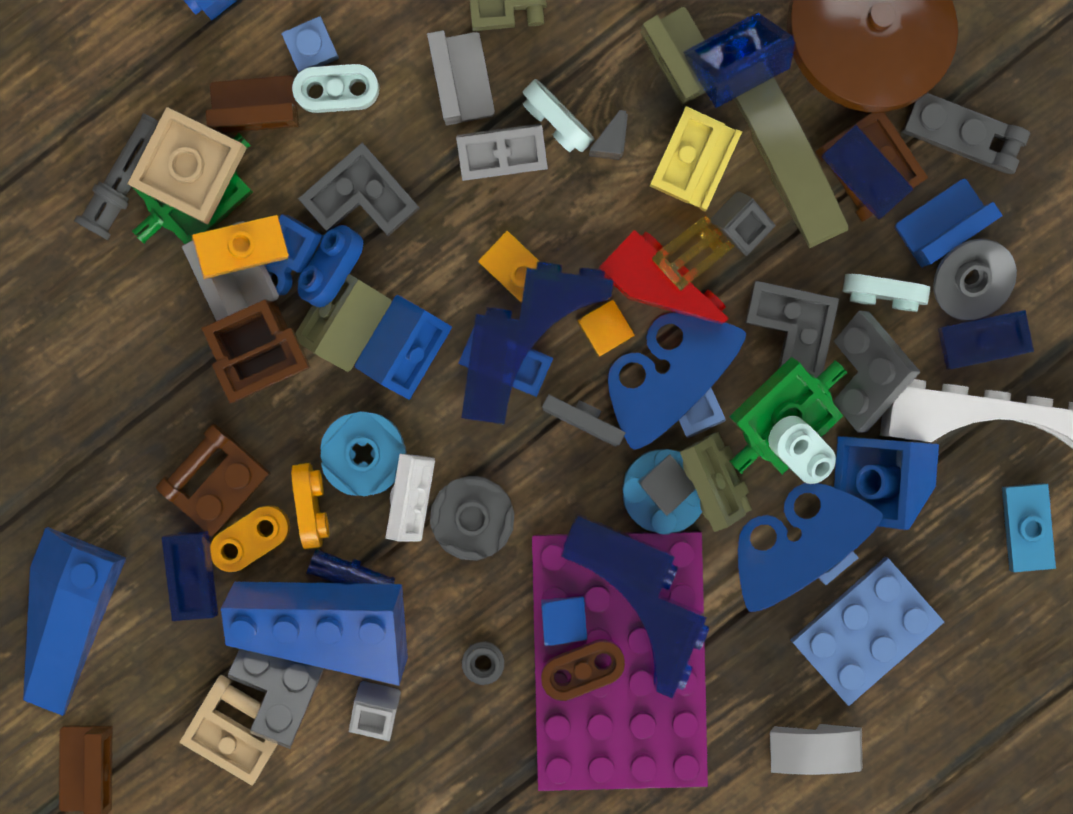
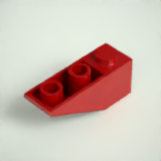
(646, 283)

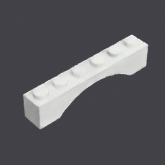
(930, 413)

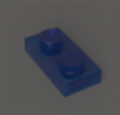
(867, 172)
(985, 339)
(190, 576)

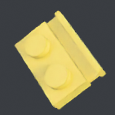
(695, 158)

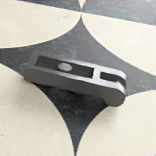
(965, 132)

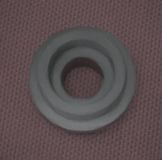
(478, 675)

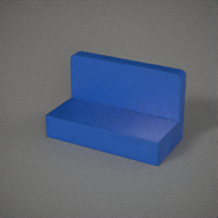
(945, 222)
(402, 347)

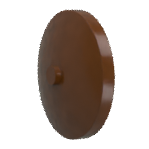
(873, 50)

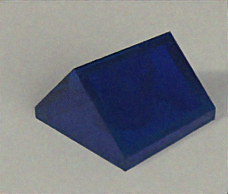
(741, 58)

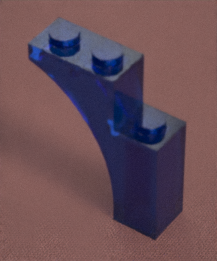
(504, 342)
(639, 575)

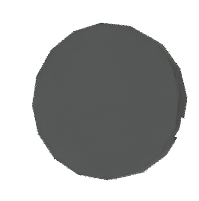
(472, 518)

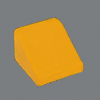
(605, 328)

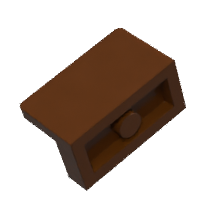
(252, 105)
(85, 769)

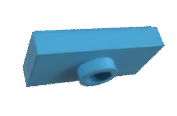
(1028, 527)

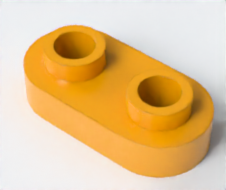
(306, 488)
(248, 538)

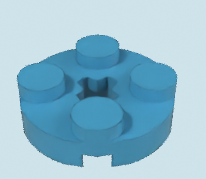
(338, 453)
(643, 508)

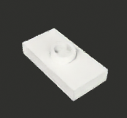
(410, 498)

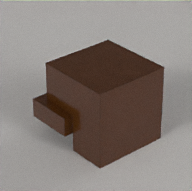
(254, 350)

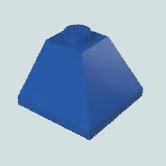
(888, 476)

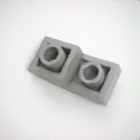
(816, 752)

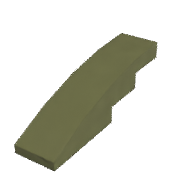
(791, 163)

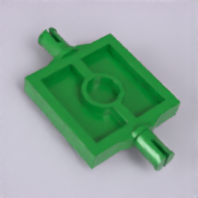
(184, 225)
(785, 394)

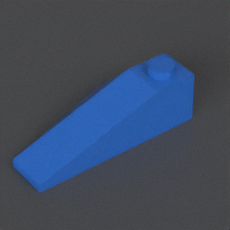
(65, 608)

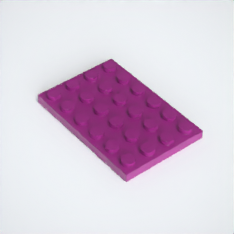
(626, 729)

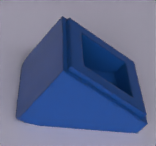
(563, 620)

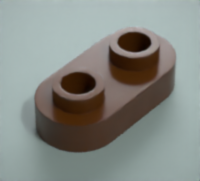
(584, 672)

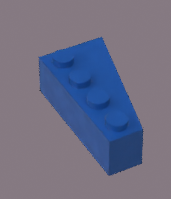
(321, 625)

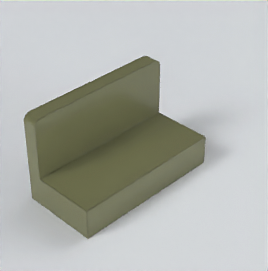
(667, 42)
(345, 324)

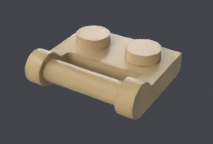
(226, 740)

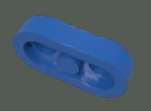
(330, 266)

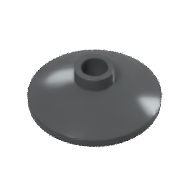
(987, 287)

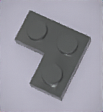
(356, 182)
(802, 315)
(881, 373)
(287, 689)

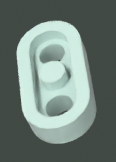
(336, 88)
(544, 104)
(904, 294)
(802, 449)

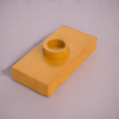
(240, 246)
(508, 263)

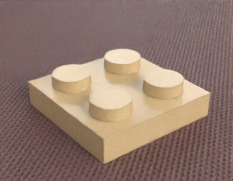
(187, 165)

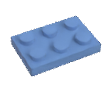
(867, 631)

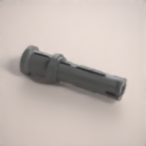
(105, 193)

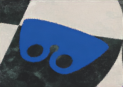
(667, 397)
(825, 541)

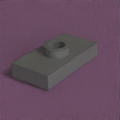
(585, 418)

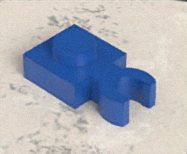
(300, 244)

